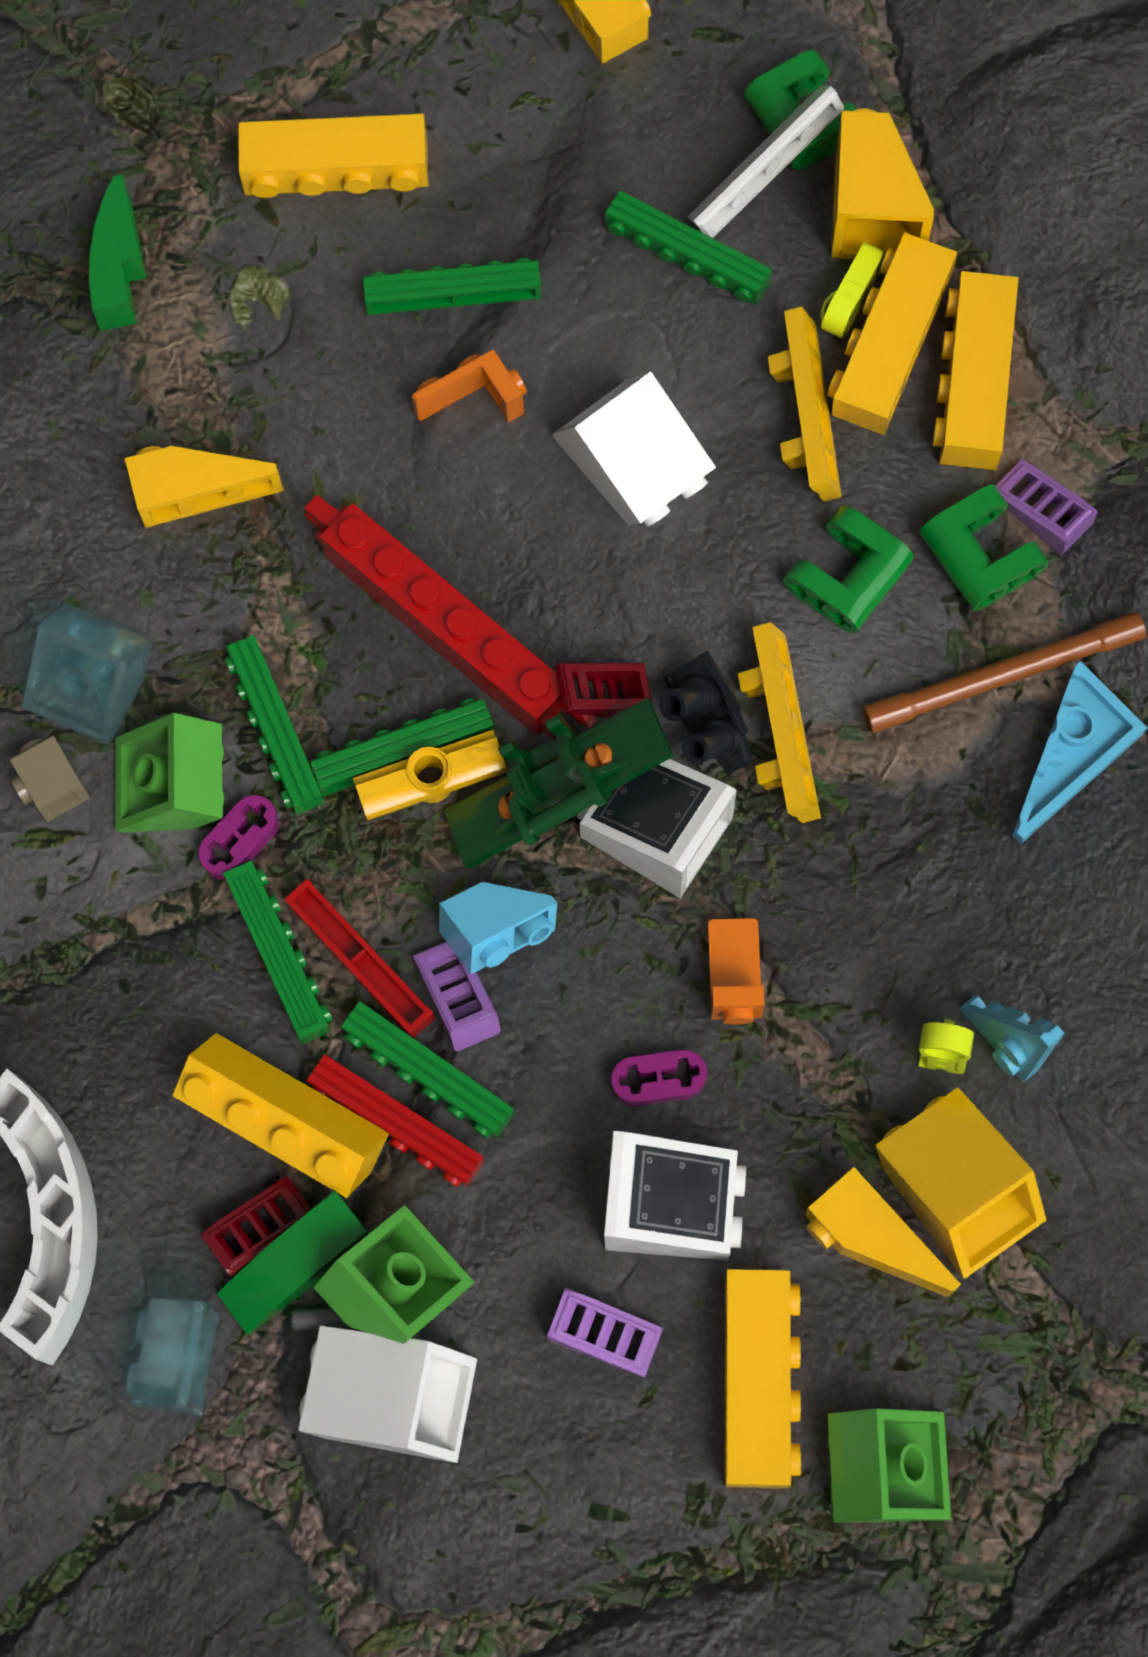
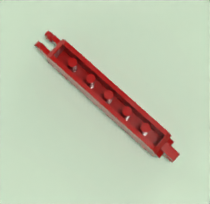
(439, 615)

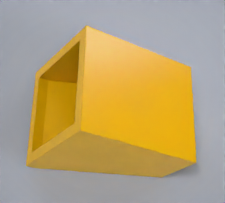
(875, 187)
(962, 1181)

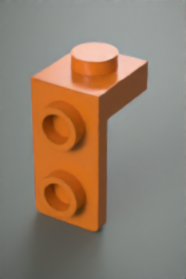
(472, 374)
(735, 970)

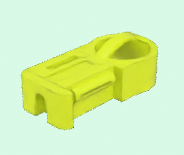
(854, 288)
(945, 1046)

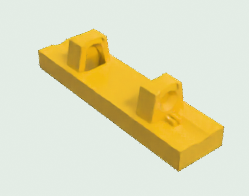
(804, 366)
(776, 681)

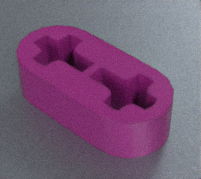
(230, 829)
(658, 1065)

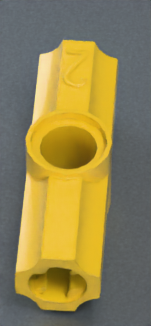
(461, 763)

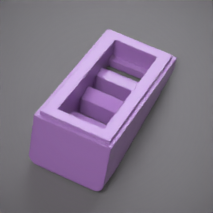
(1057, 537)
(468, 1022)
(578, 1343)

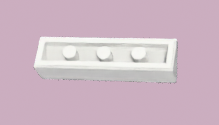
(767, 161)

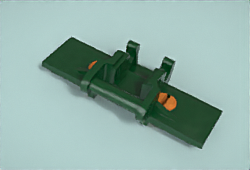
(537, 778)

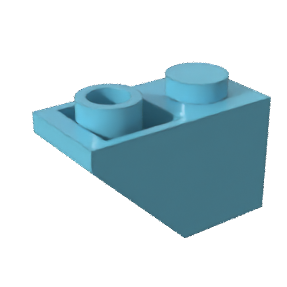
(493, 922)

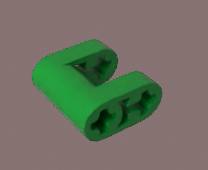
(775, 98)
(965, 561)
(856, 597)

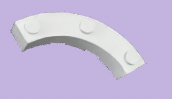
(61, 1222)

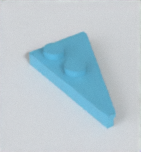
(1084, 740)
(1017, 1046)

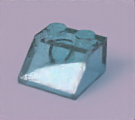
(85, 672)
(173, 1356)

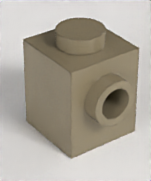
(47, 778)

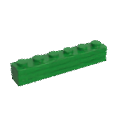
(687, 248)
(452, 286)
(444, 727)
(277, 730)
(277, 953)
(428, 1070)

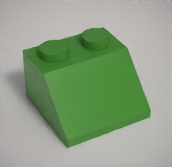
(169, 775)
(393, 1280)
(888, 1466)

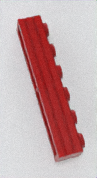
(359, 959)
(404, 1126)

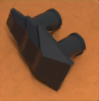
(709, 712)

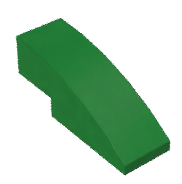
(115, 258)
(292, 1263)

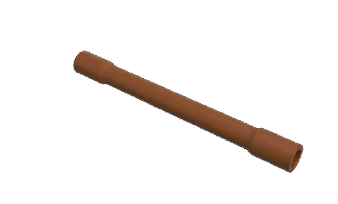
(1101, 638)

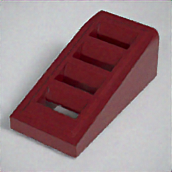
(629, 676)
(248, 1211)

